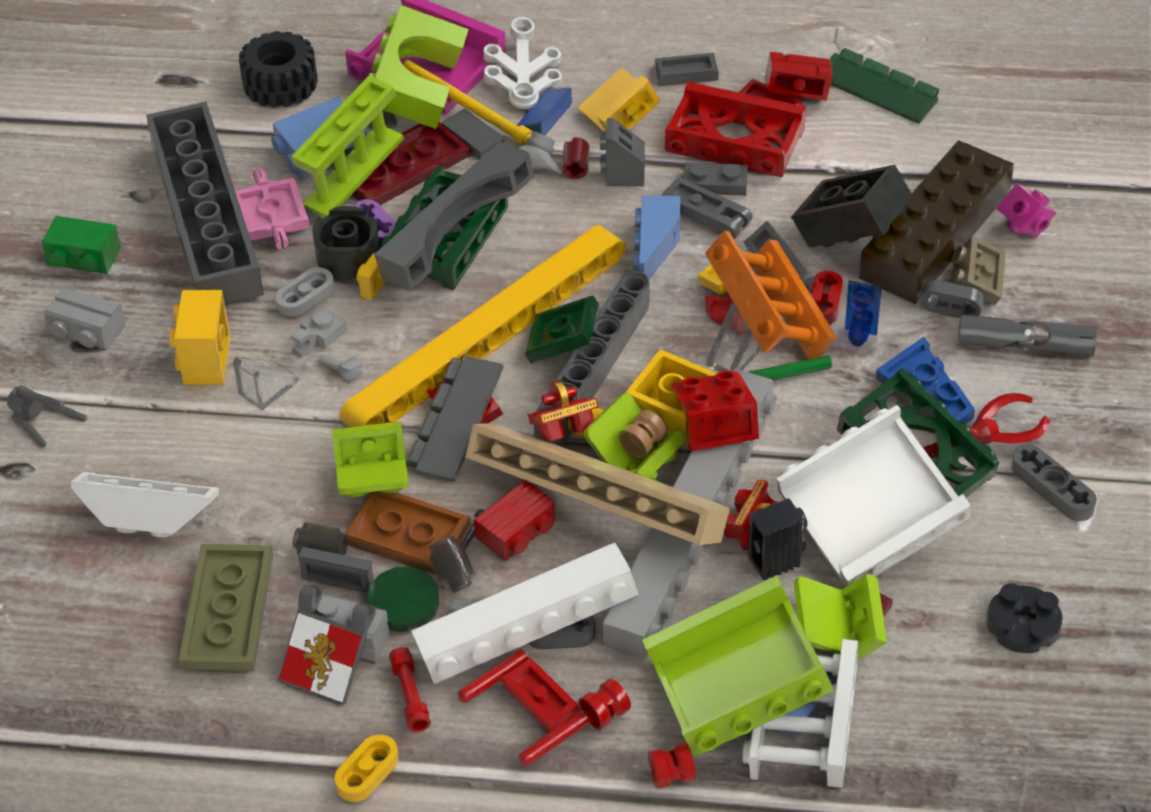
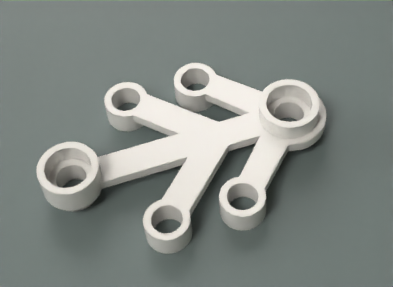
(522, 93)

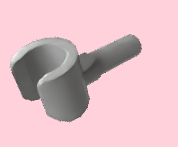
(347, 369)

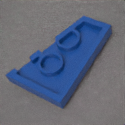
(920, 362)

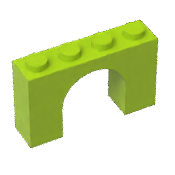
(422, 37)

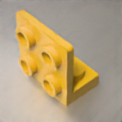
(621, 99)

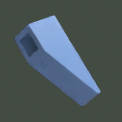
(659, 232)

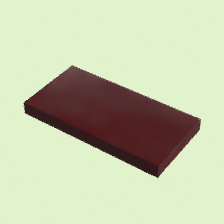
(412, 162)

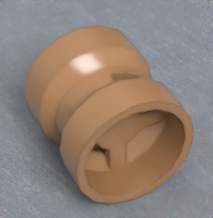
(640, 435)

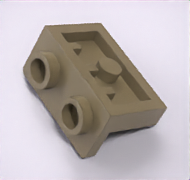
(980, 267)

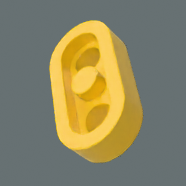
(364, 770)

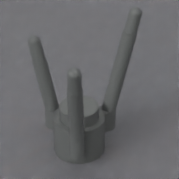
(30, 404)

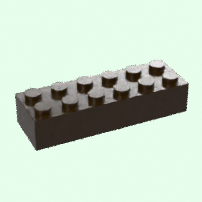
(936, 220)

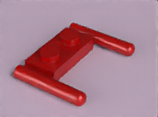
(538, 696)

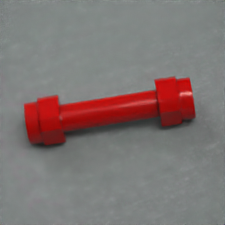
(415, 710)

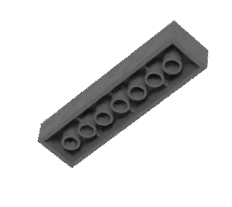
(204, 202)

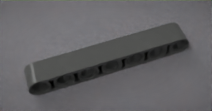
(610, 334)

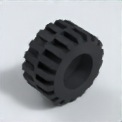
(278, 69)

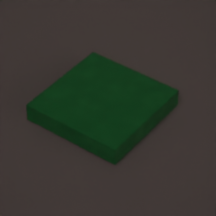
(562, 329)

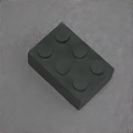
(852, 207)

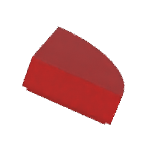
(717, 307)

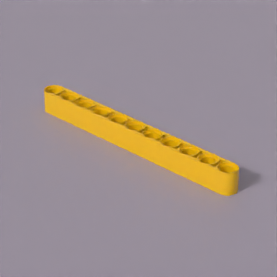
(485, 328)

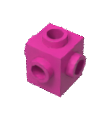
(1026, 211)

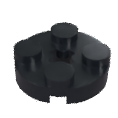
(1028, 601)

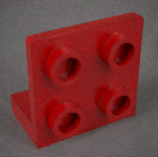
(717, 410)

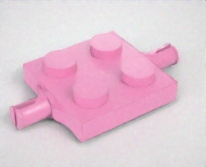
(272, 209)

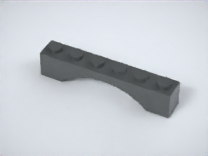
(495, 176)

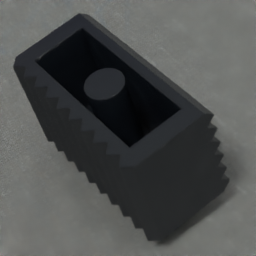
(776, 538)

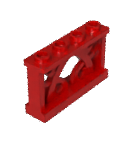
(720, 107)

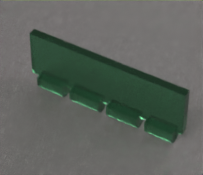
(875, 86)

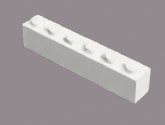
(525, 612)

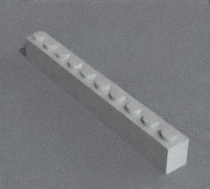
(664, 558)

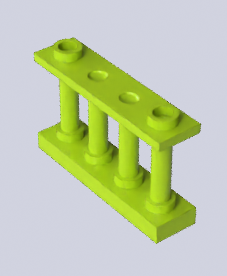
(336, 134)

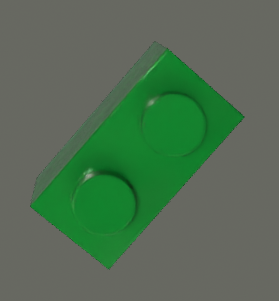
(81, 244)

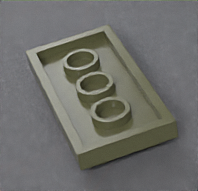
(226, 607)

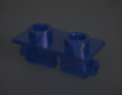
(862, 311)

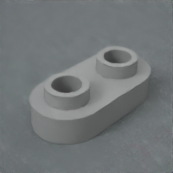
(304, 292)

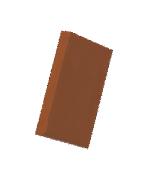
(403, 528)

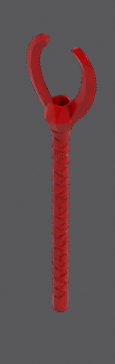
(986, 429)

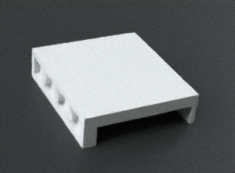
(872, 497)

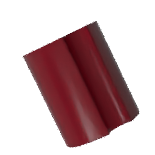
(575, 158)

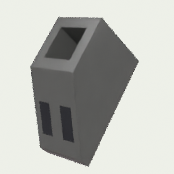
(623, 157)

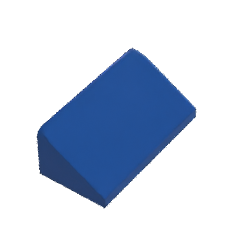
(547, 110)

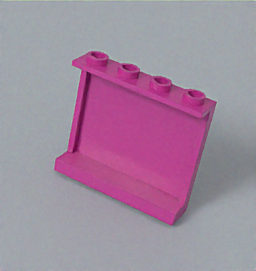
(469, 65)

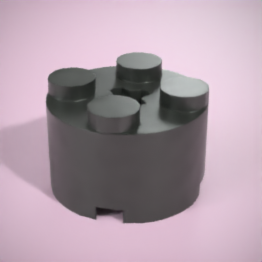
(345, 240)

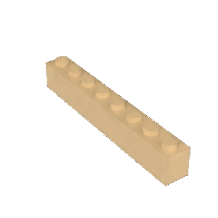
(598, 483)

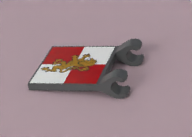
(322, 651)

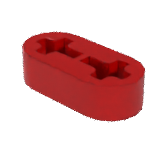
(832, 298)

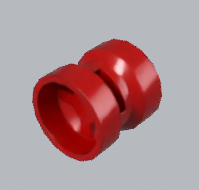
(605, 703)
(671, 765)

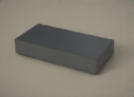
(686, 68)
(473, 132)
(335, 569)

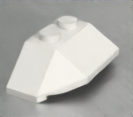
(141, 503)

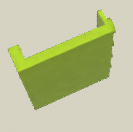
(737, 666)

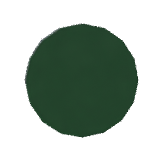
(406, 595)

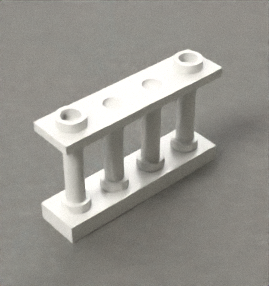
(833, 727)

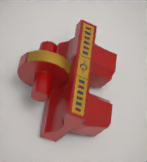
(549, 419)
(746, 502)

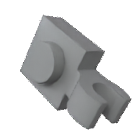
(320, 328)

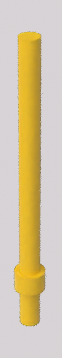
(518, 133)

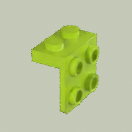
(604, 439)
(370, 459)
(839, 614)

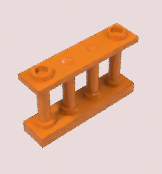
(783, 285)

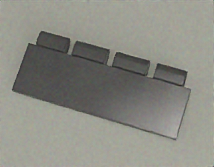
(459, 409)

